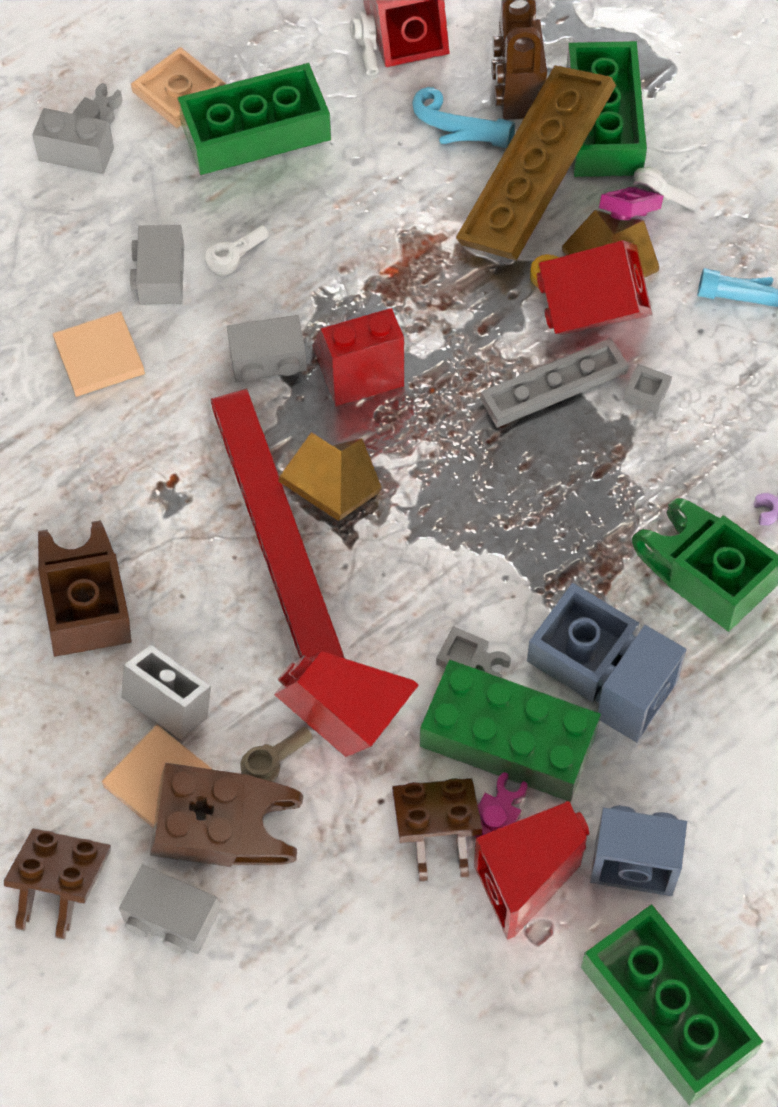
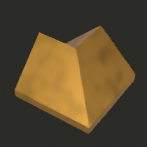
(603, 229)
(332, 476)

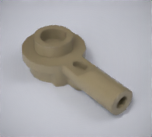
(265, 760)

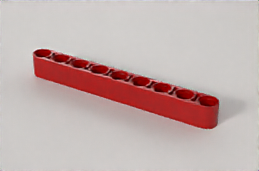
(275, 526)

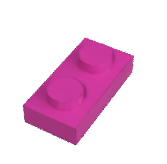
(630, 202)

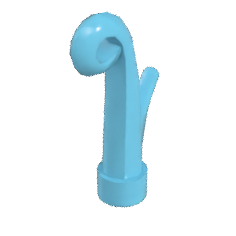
(462, 127)
(751, 290)

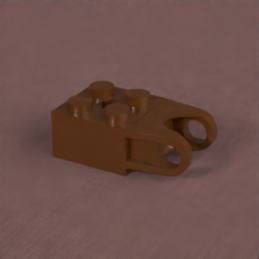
(519, 61)
(82, 594)
(232, 820)

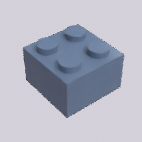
(580, 641)
(639, 682)
(638, 850)

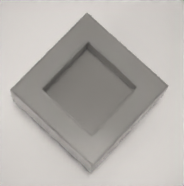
(647, 388)

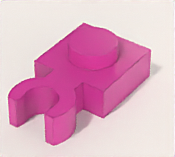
(499, 810)

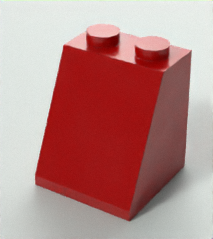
(409, 29)
(594, 288)
(361, 356)
(343, 699)
(529, 863)

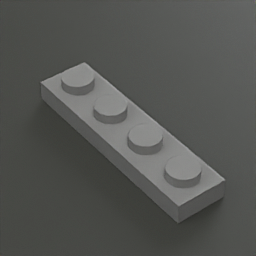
(553, 382)

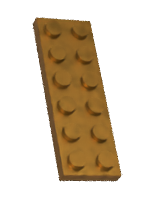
(535, 162)

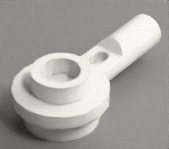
(364, 31)
(653, 180)
(224, 257)

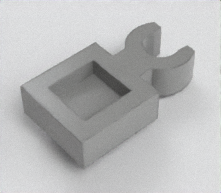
(102, 106)
(470, 651)

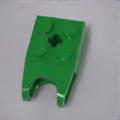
(710, 563)

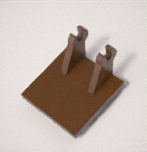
(435, 811)
(55, 866)

